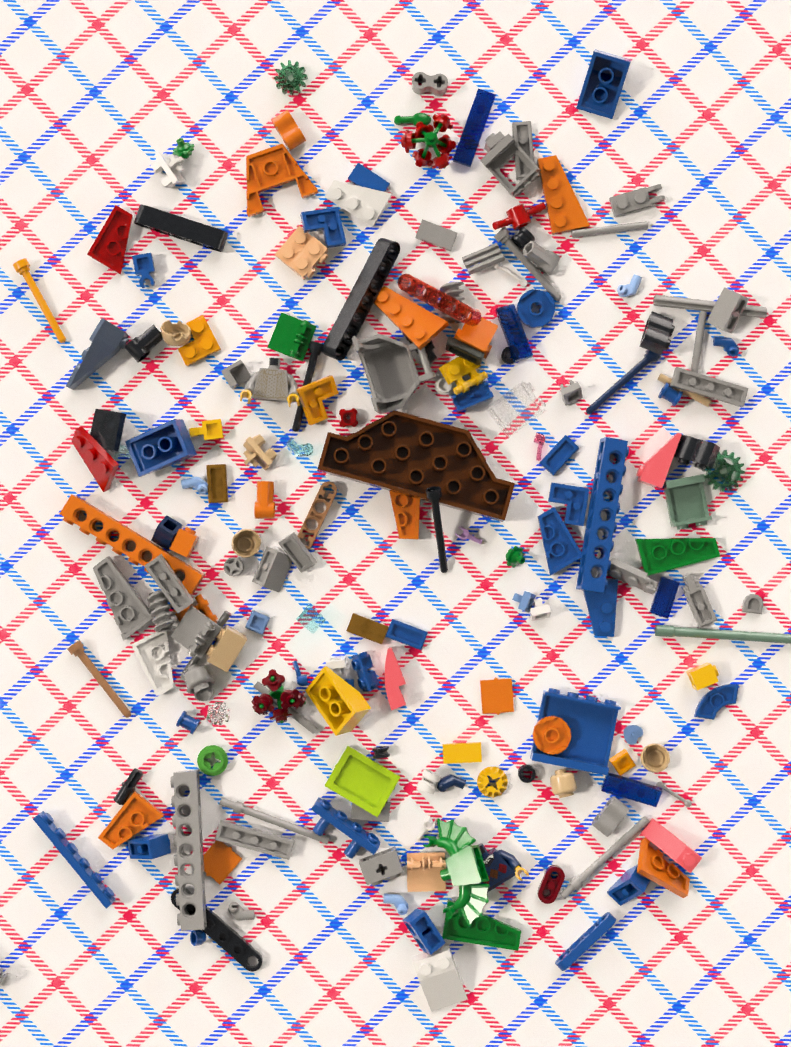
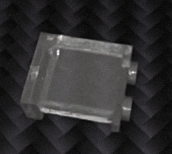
(516, 409)

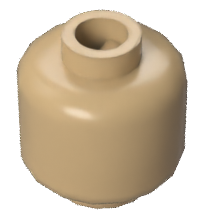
(563, 783)

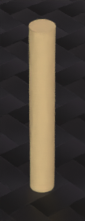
(701, 399)

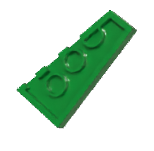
(668, 554)
(482, 931)

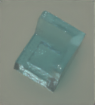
(311, 619)

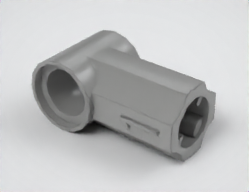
(544, 259)

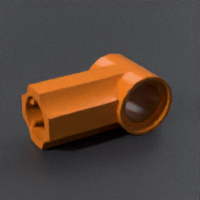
(264, 505)

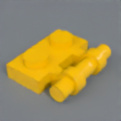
(458, 368)

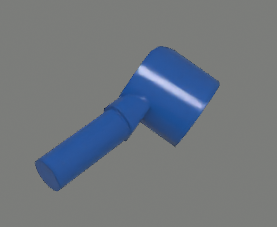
(301, 680)

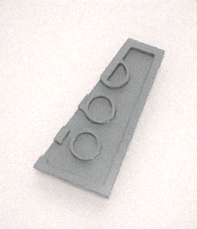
(125, 603)

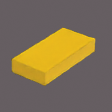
(462, 752)

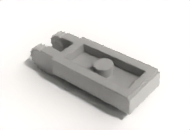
(635, 200)

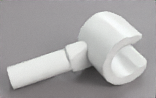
(427, 826)

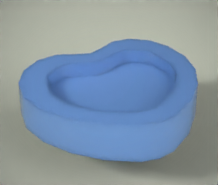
(632, 733)

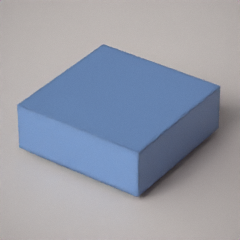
(257, 622)

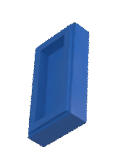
(366, 178)
(559, 455)
(406, 634)

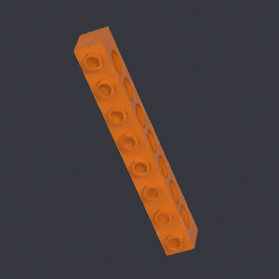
(71, 515)

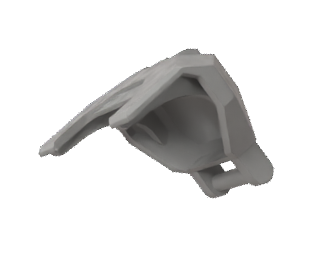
(391, 370)

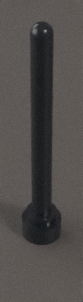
(315, 350)
(434, 495)

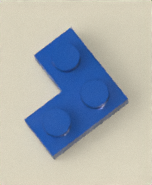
(328, 221)
(574, 498)

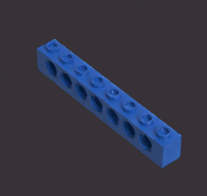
(594, 523)

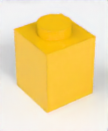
(703, 676)

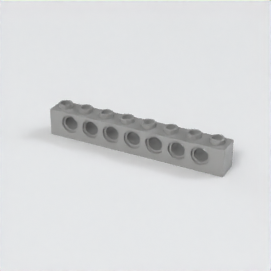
(188, 920)

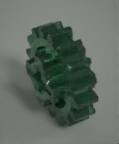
(726, 477)

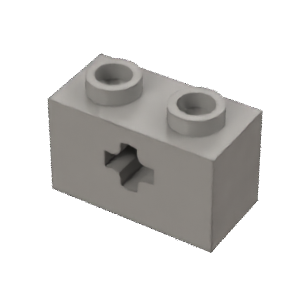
(388, 858)

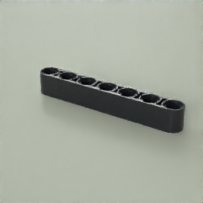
(361, 298)

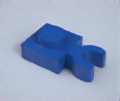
(144, 266)

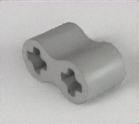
(429, 84)
(610, 816)

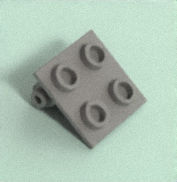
(196, 632)

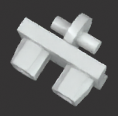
(171, 166)

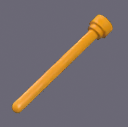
(22, 267)

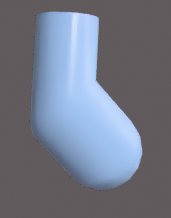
(629, 289)
(197, 483)
(398, 901)

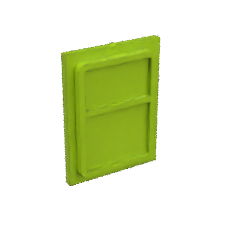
(362, 781)

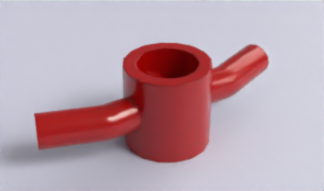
(518, 216)

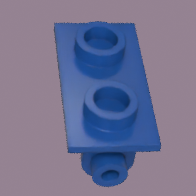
(365, 680)

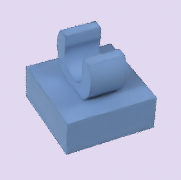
(526, 601)

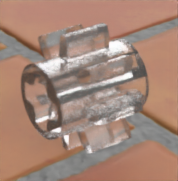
(218, 713)

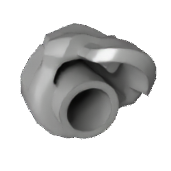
(199, 682)

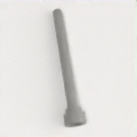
(504, 237)

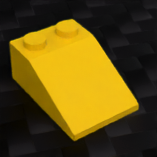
(337, 701)

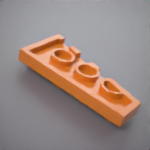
(560, 200)
(411, 319)

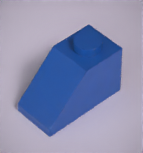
(149, 846)
(628, 886)

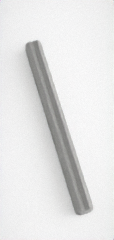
(703, 305)

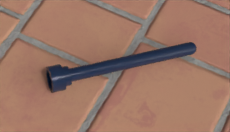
(649, 357)

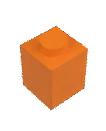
(184, 542)

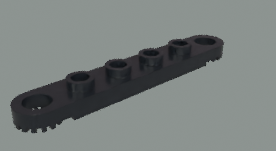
(225, 936)

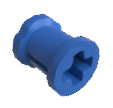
(670, 394)
(188, 722)

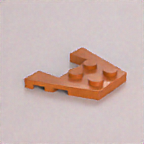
(271, 169)

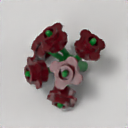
(289, 698)

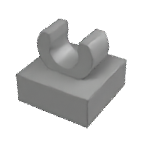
(571, 393)

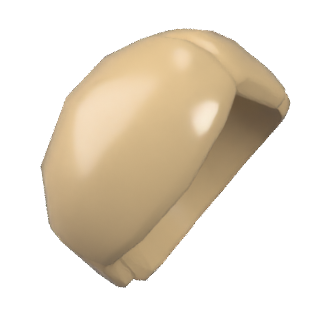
(175, 334)
(246, 543)
(655, 758)

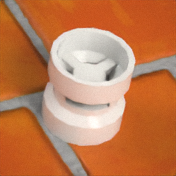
(428, 781)

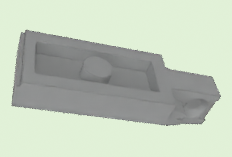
(632, 576)
(698, 601)

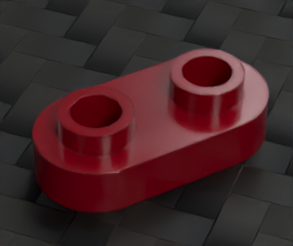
(551, 884)

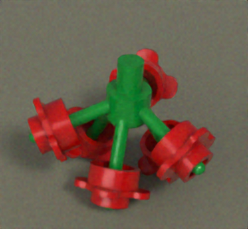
(426, 135)

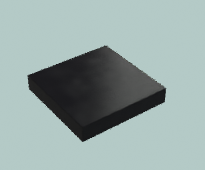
(108, 428)

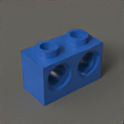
(424, 931)

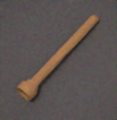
(78, 650)

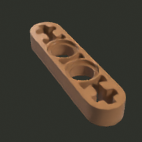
(319, 517)

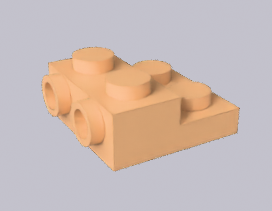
(302, 253)

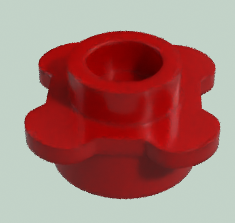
(352, 421)

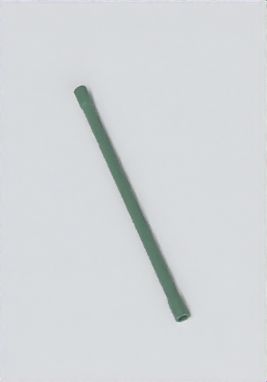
(671, 631)

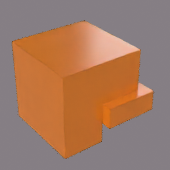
(478, 336)

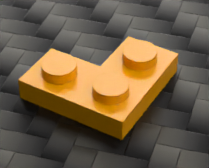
(203, 344)
(312, 396)

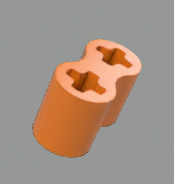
(288, 130)

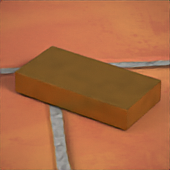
(217, 483)
(367, 628)

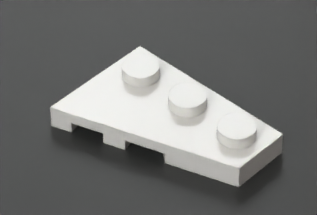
(359, 201)
(155, 660)

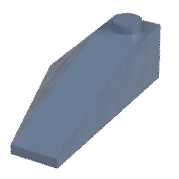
(105, 344)

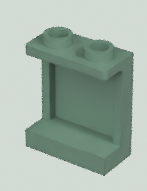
(686, 501)

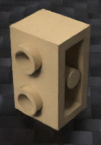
(226, 648)

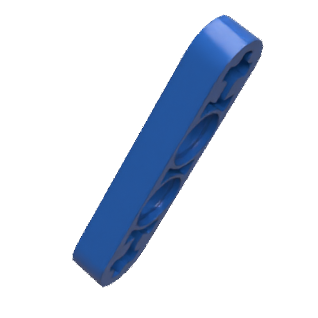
(585, 941)

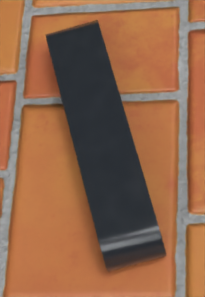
(181, 228)

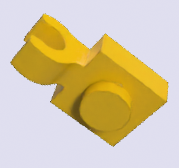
(210, 429)

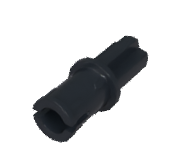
(128, 786)

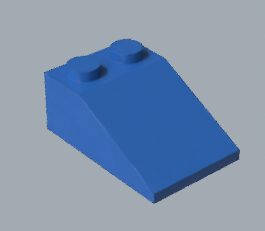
(603, 83)
(161, 447)

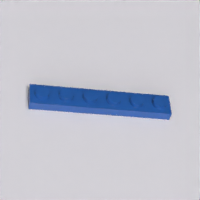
(79, 864)

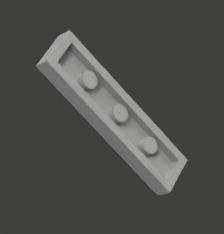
(709, 387)
(254, 839)

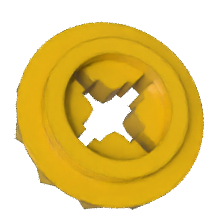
(494, 773)

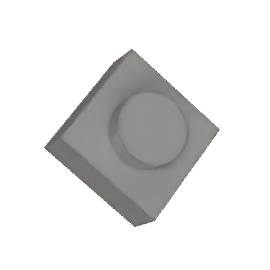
(492, 140)

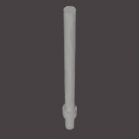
(238, 807)
(576, 882)

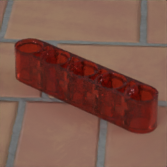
(446, 302)

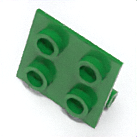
(292, 336)

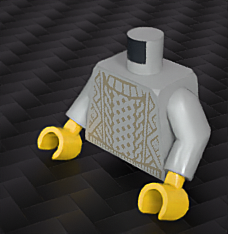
(271, 385)

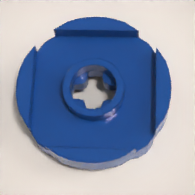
(540, 298)

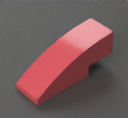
(393, 679)

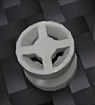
(231, 568)

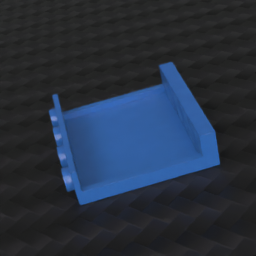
(591, 729)

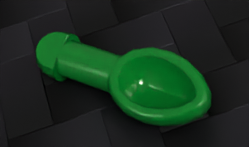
(418, 117)

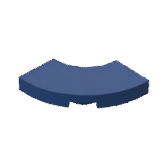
(715, 700)

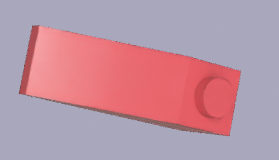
(657, 466)
(671, 845)

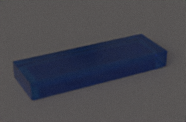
(514, 333)
(631, 789)

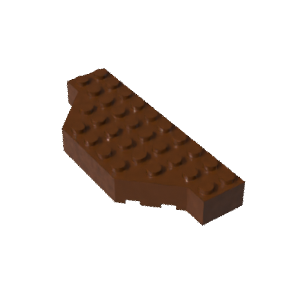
(416, 453)

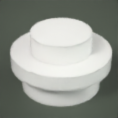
(442, 386)

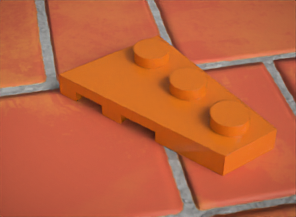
(130, 820)
(658, 870)

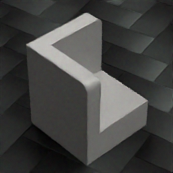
(236, 374)

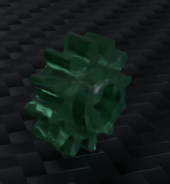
(297, 74)

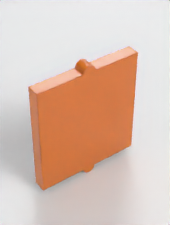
(497, 696)
(220, 861)

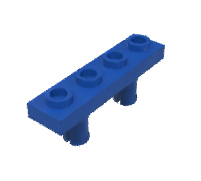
(353, 830)

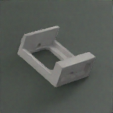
(502, 153)

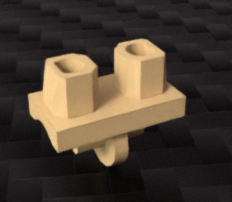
(256, 455)

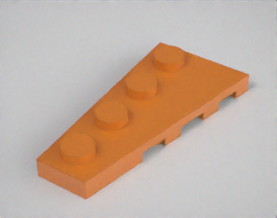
(406, 515)

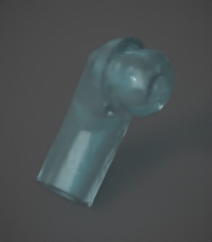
(299, 450)

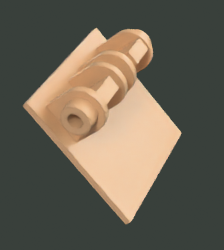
(424, 871)

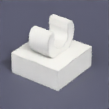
(539, 611)
(336, 664)

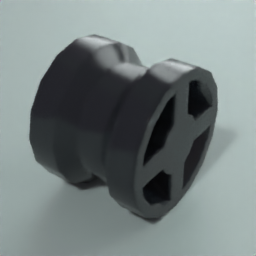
(522, 238)

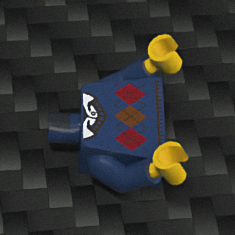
(500, 866)

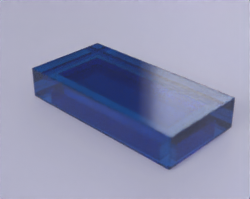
(664, 597)

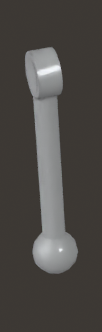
(687, 803)

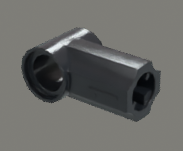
(140, 346)

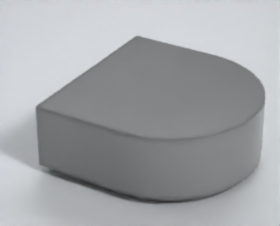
(752, 604)

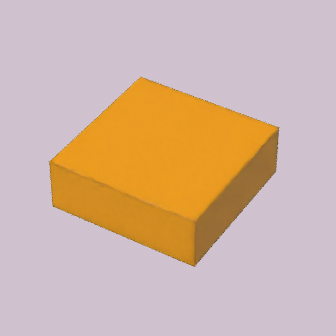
(622, 762)

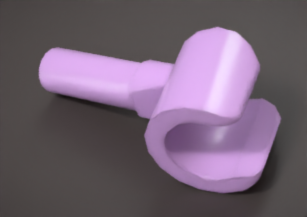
(466, 535)

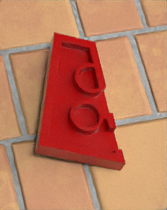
(112, 240)
(96, 458)

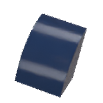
(166, 532)

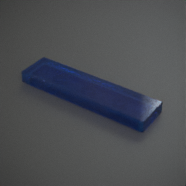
(474, 127)

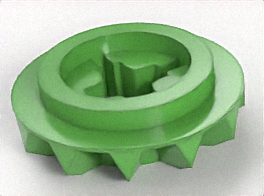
(205, 765)

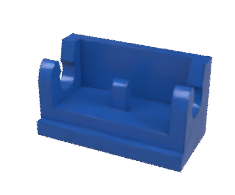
(473, 397)

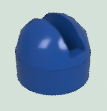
(197, 937)

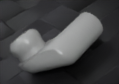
(239, 913)

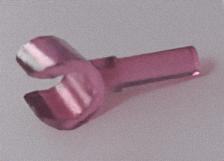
(539, 439)

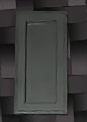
(464, 351)

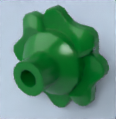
(183, 149)
(515, 556)

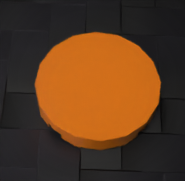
(551, 735)

